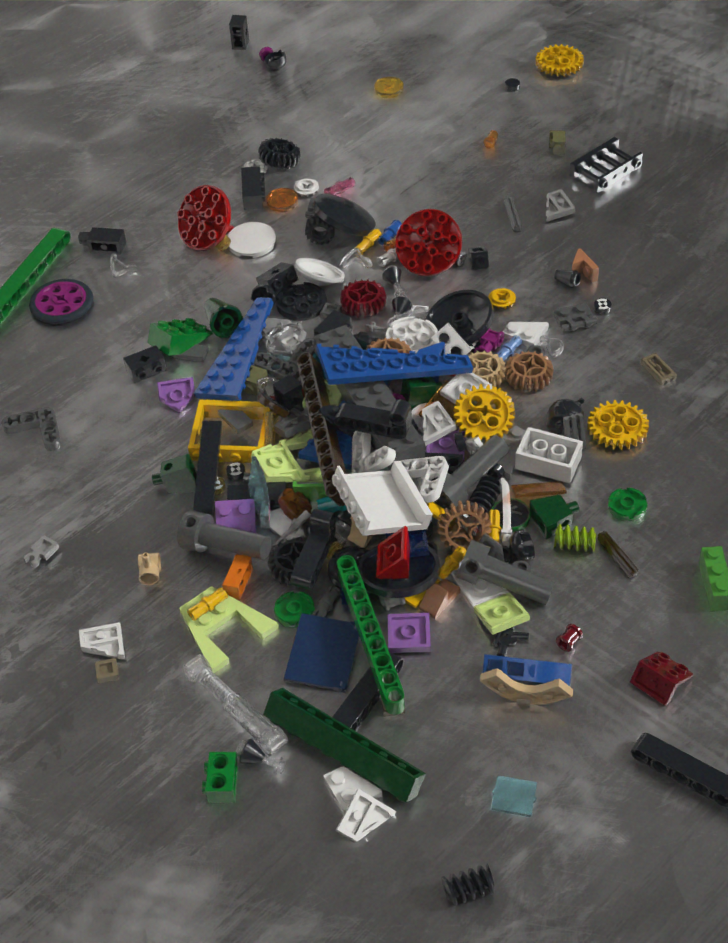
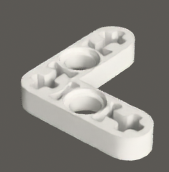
(364, 462)
(433, 468)

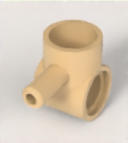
(149, 568)

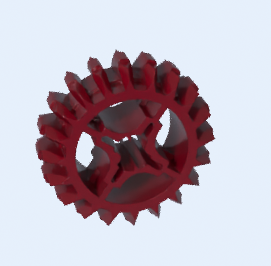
(363, 298)

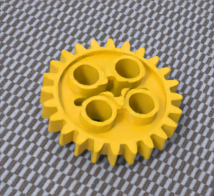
(559, 60)
(486, 398)
(618, 424)

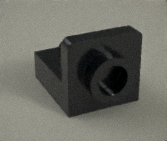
(478, 257)

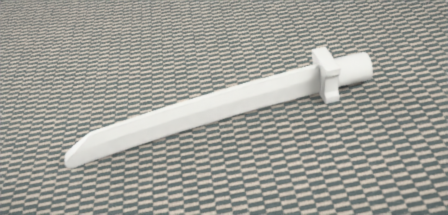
(506, 532)

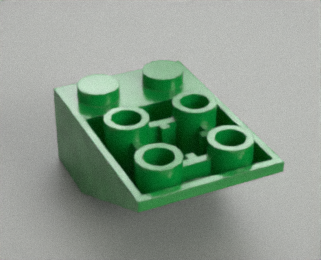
(177, 335)

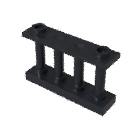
(604, 153)

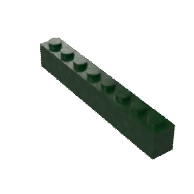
(344, 745)

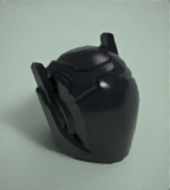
(561, 409)

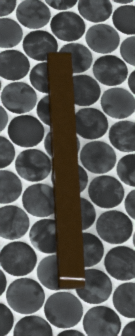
(323, 432)

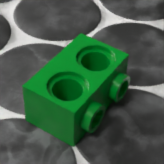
(222, 777)

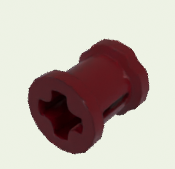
(569, 637)

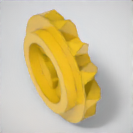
(502, 293)

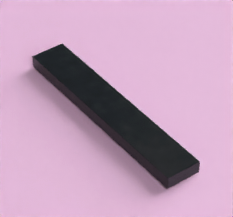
(207, 467)

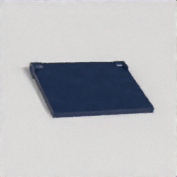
(322, 653)

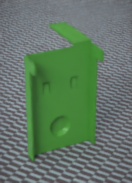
(310, 491)

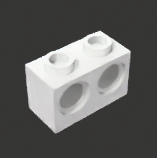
(455, 340)

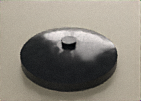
(344, 214)
(466, 312)
(422, 575)

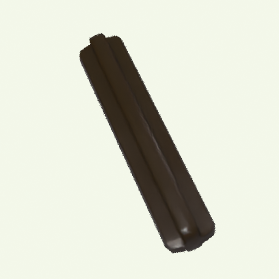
(618, 554)

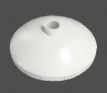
(319, 272)

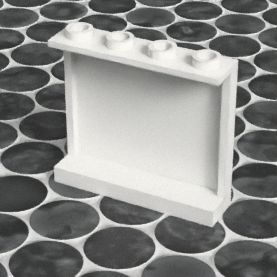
(383, 500)

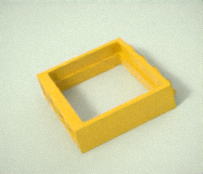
(227, 453)

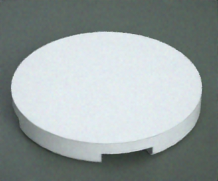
(252, 239)
(413, 331)

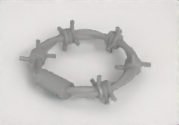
(298, 326)

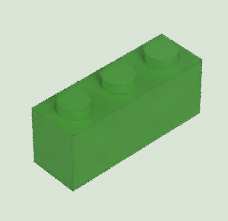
(715, 577)

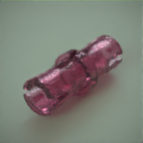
(340, 186)

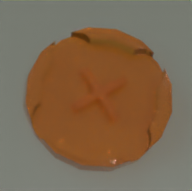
(282, 199)

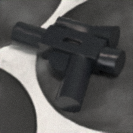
(508, 638)

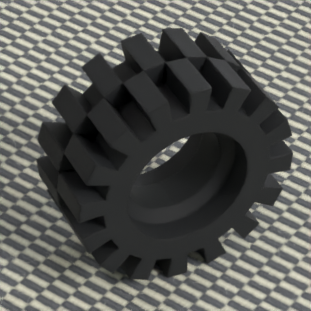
(319, 236)

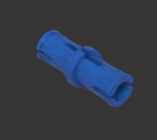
(389, 232)

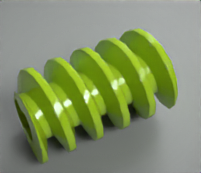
(574, 537)

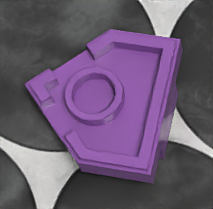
(176, 393)

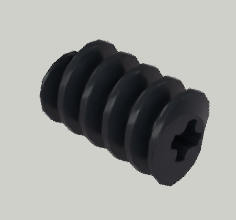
(486, 493)
(468, 884)

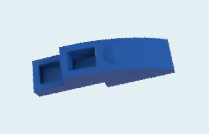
(529, 669)

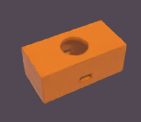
(239, 571)

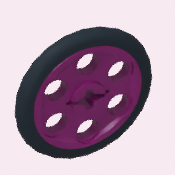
(61, 301)

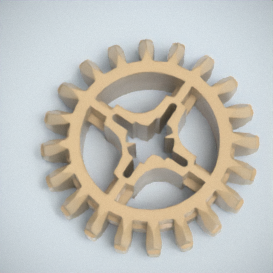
(488, 367)

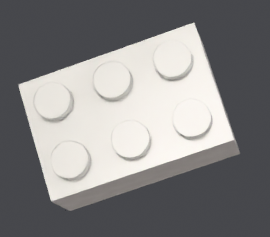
(548, 455)

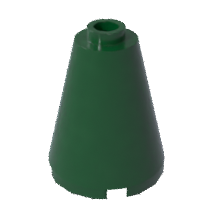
(222, 317)

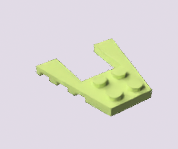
(280, 464)
(220, 615)

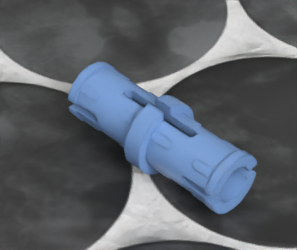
(508, 348)

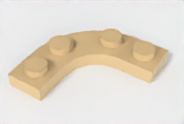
(537, 694)

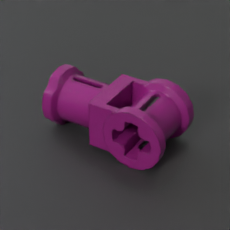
(490, 341)

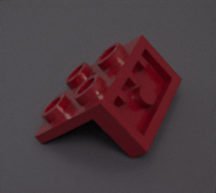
(660, 676)

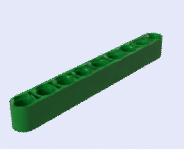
(32, 269)
(371, 635)

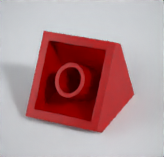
(394, 556)

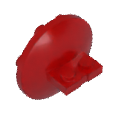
(204, 217)
(428, 242)

